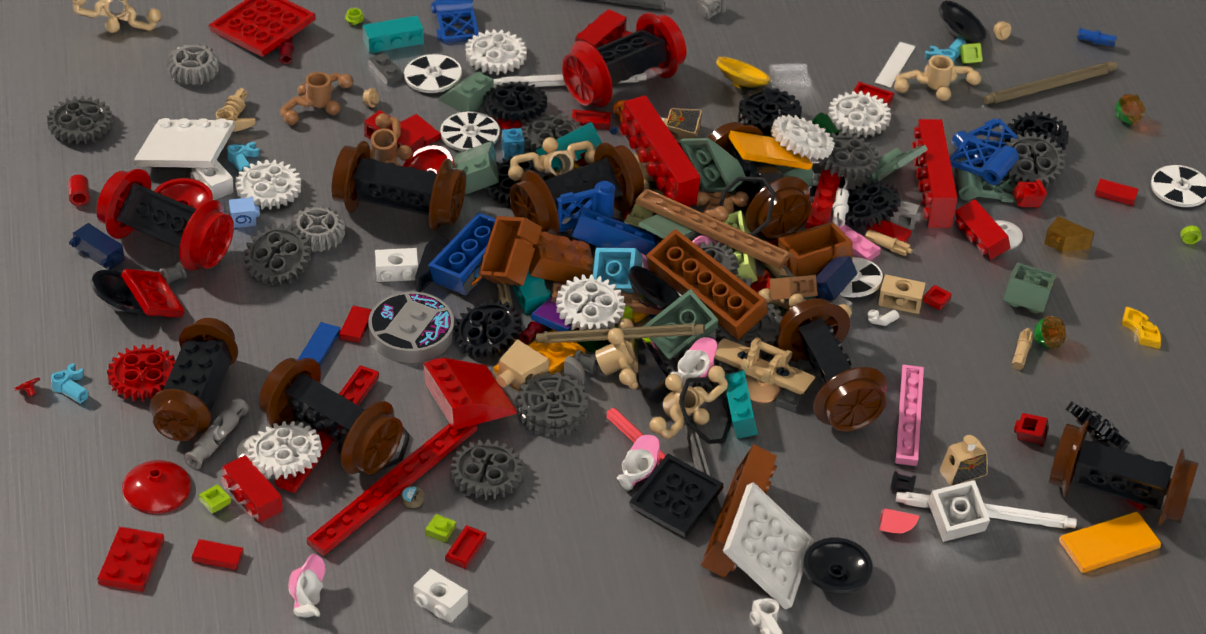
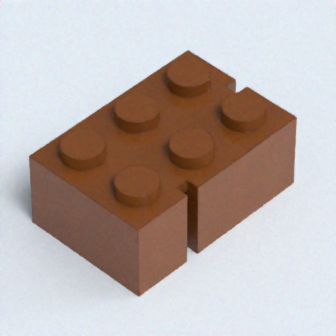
(815, 248)
(510, 250)
(561, 259)

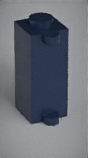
(98, 246)
(835, 278)

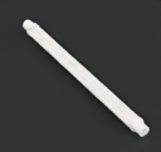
(553, 80)
(999, 512)

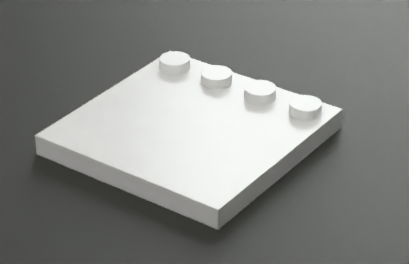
(184, 143)
(768, 545)

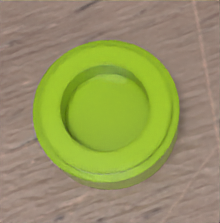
(1190, 234)

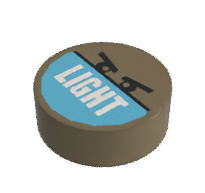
(412, 497)

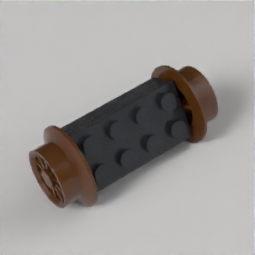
(194, 380)

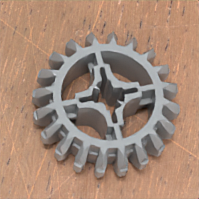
(193, 64)
(321, 227)

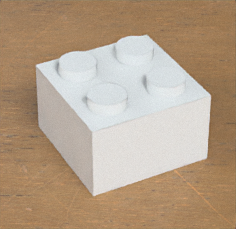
(958, 510)

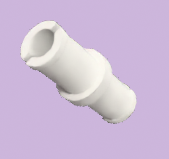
(840, 207)

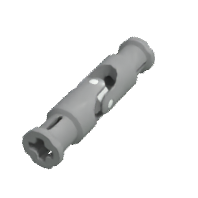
(221, 427)

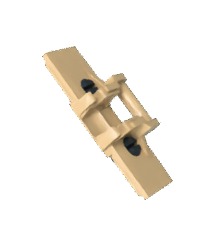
(772, 372)

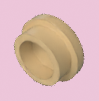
(1002, 30)
(370, 97)

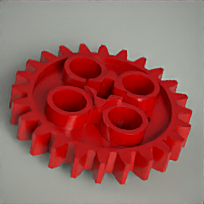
(140, 372)

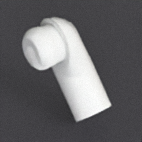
(884, 320)

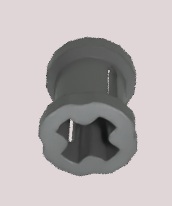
(173, 273)
(588, 362)

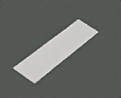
(895, 64)

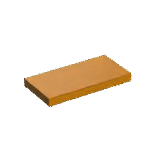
(766, 150)
(554, 352)
(1109, 542)

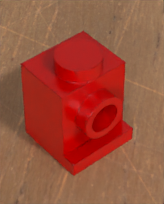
(1029, 194)
(1032, 429)

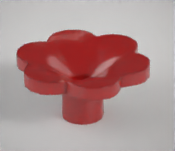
(28, 387)

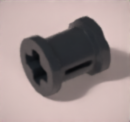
(903, 482)

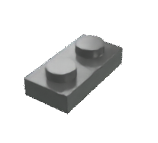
(385, 69)

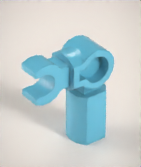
(952, 52)
(237, 154)
(64, 383)

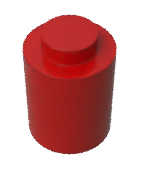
(78, 190)

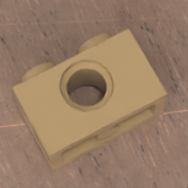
(901, 294)

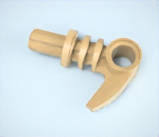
(232, 109)

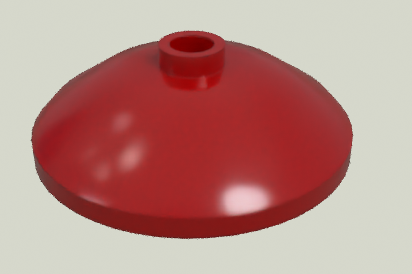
(428, 158)
(186, 191)
(156, 486)

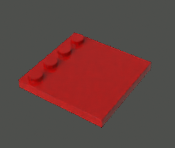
(262, 24)

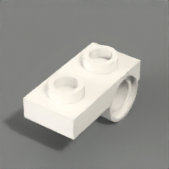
(765, 616)

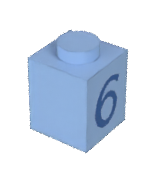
(243, 212)

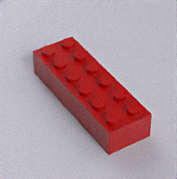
(659, 151)
(934, 174)

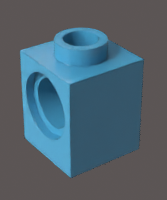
(512, 142)

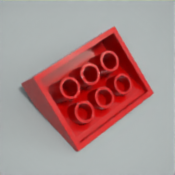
(466, 392)

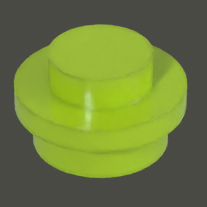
(354, 16)

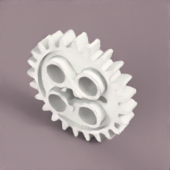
(495, 52)
(859, 114)
(802, 137)
(269, 184)
(590, 303)
(285, 449)

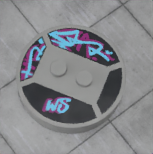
(411, 327)

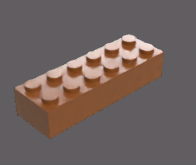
(724, 294)
(756, 468)

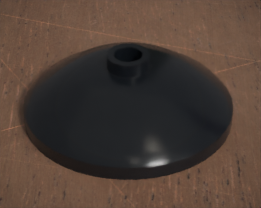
(961, 22)
(651, 289)
(114, 292)
(837, 565)

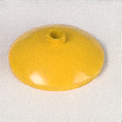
(742, 73)

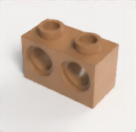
(785, 287)

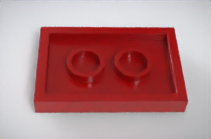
(153, 293)
(131, 559)

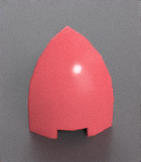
(897, 521)

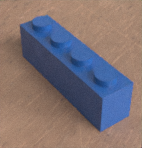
(611, 233)

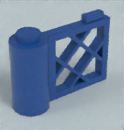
(455, 11)
(985, 130)
(994, 166)
(600, 201)

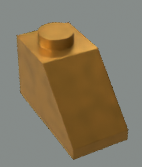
(1068, 236)

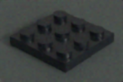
(676, 495)

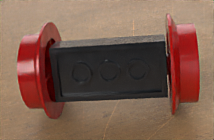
(593, 72)
(131, 205)

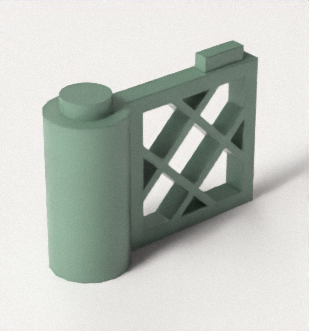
(894, 160)
(971, 186)

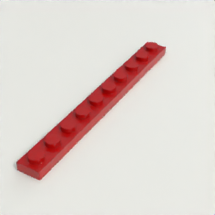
(387, 488)

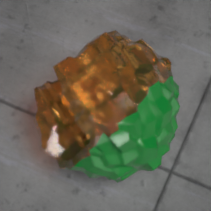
(1130, 109)
(1050, 332)

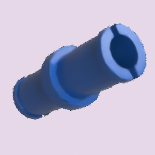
(1096, 37)

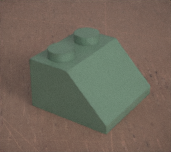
(468, 93)

